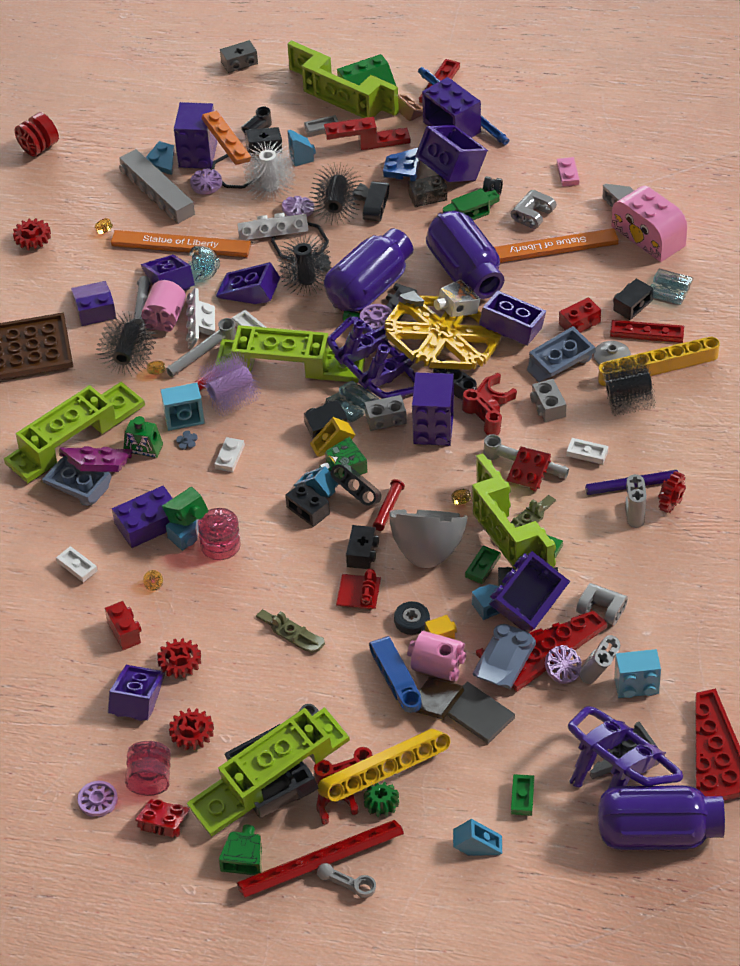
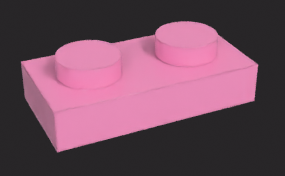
(568, 171)

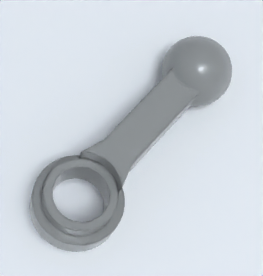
(326, 872)

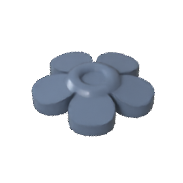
(187, 440)

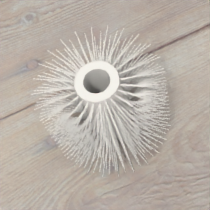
(269, 171)

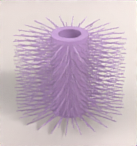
(229, 383)

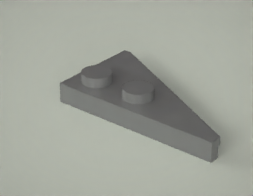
(618, 751)

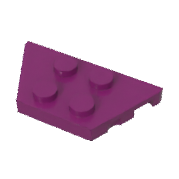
(96, 459)

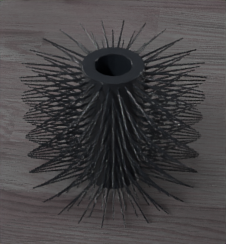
(336, 193)
(305, 264)
(126, 343)
(627, 385)

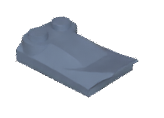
(559, 354)
(84, 485)
(505, 655)

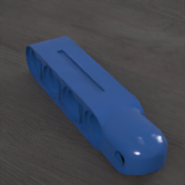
(396, 674)

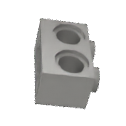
(548, 400)
(385, 412)

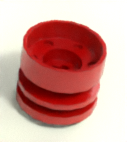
(36, 134)

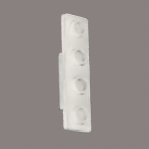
(272, 226)
(200, 318)

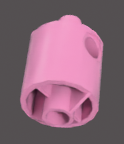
(163, 305)
(437, 655)

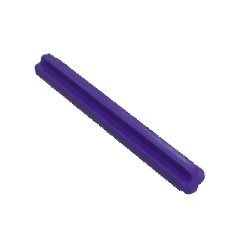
(620, 484)

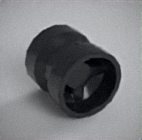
(493, 184)

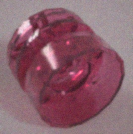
(219, 534)
(148, 768)

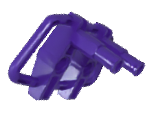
(361, 346)
(630, 765)

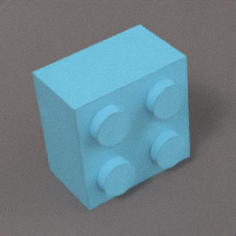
(182, 406)
(637, 673)

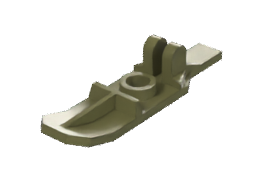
(534, 512)
(299, 636)

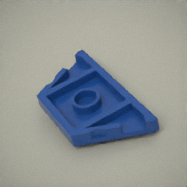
(402, 165)

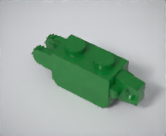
(474, 204)

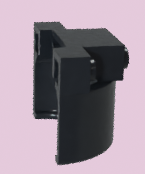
(285, 789)

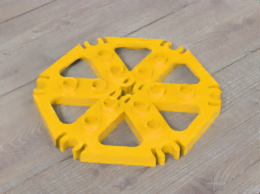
(439, 333)

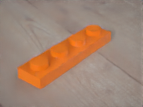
(226, 137)

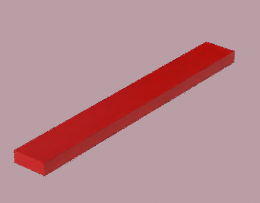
(325, 855)

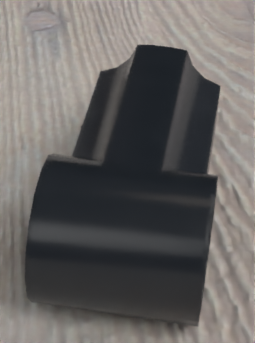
(260, 120)

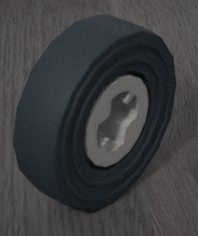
(403, 614)

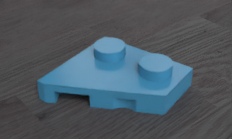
(162, 157)

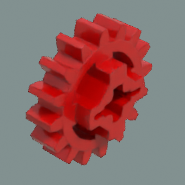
(32, 233)
(672, 492)
(179, 658)
(191, 729)

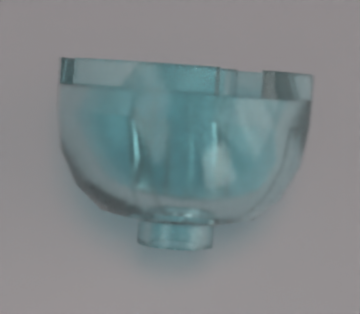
(203, 263)

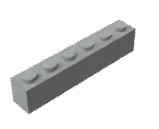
(156, 186)

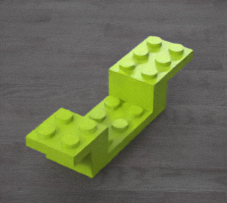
(362, 99)
(290, 346)
(85, 408)
(491, 510)
(262, 764)

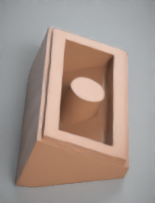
(409, 107)

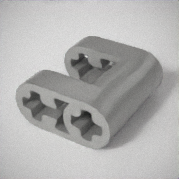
(524, 210)
(635, 501)
(604, 597)
(599, 660)

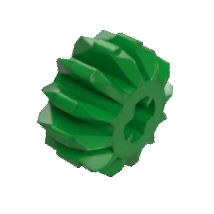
(381, 799)

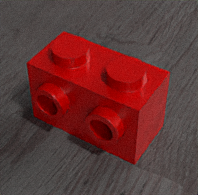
(580, 315)
(123, 625)

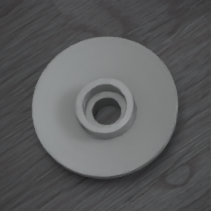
(610, 350)

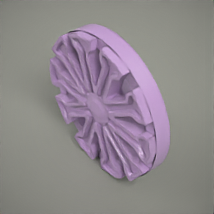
(206, 182)
(297, 205)
(375, 316)
(563, 664)
(97, 798)

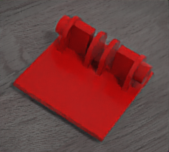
(529, 468)
(359, 590)
(161, 815)

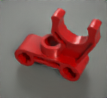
(486, 402)
(325, 768)

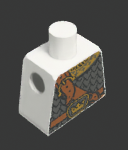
(457, 300)

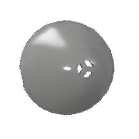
(427, 535)

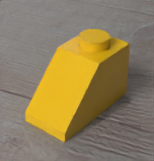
(330, 435)

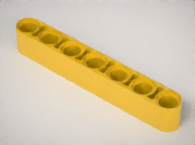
(670, 357)
(375, 763)

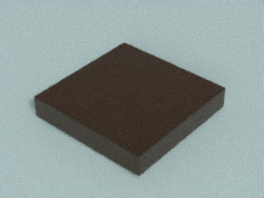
(439, 697)

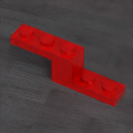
(367, 133)

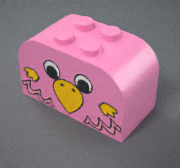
(650, 222)

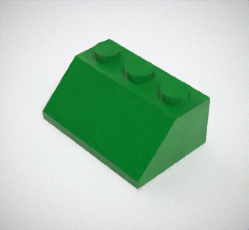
(360, 71)

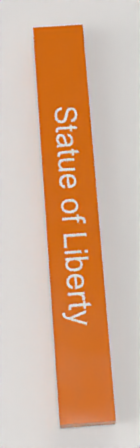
(179, 243)
(557, 245)

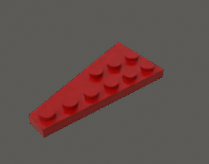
(570, 634)
(716, 748)

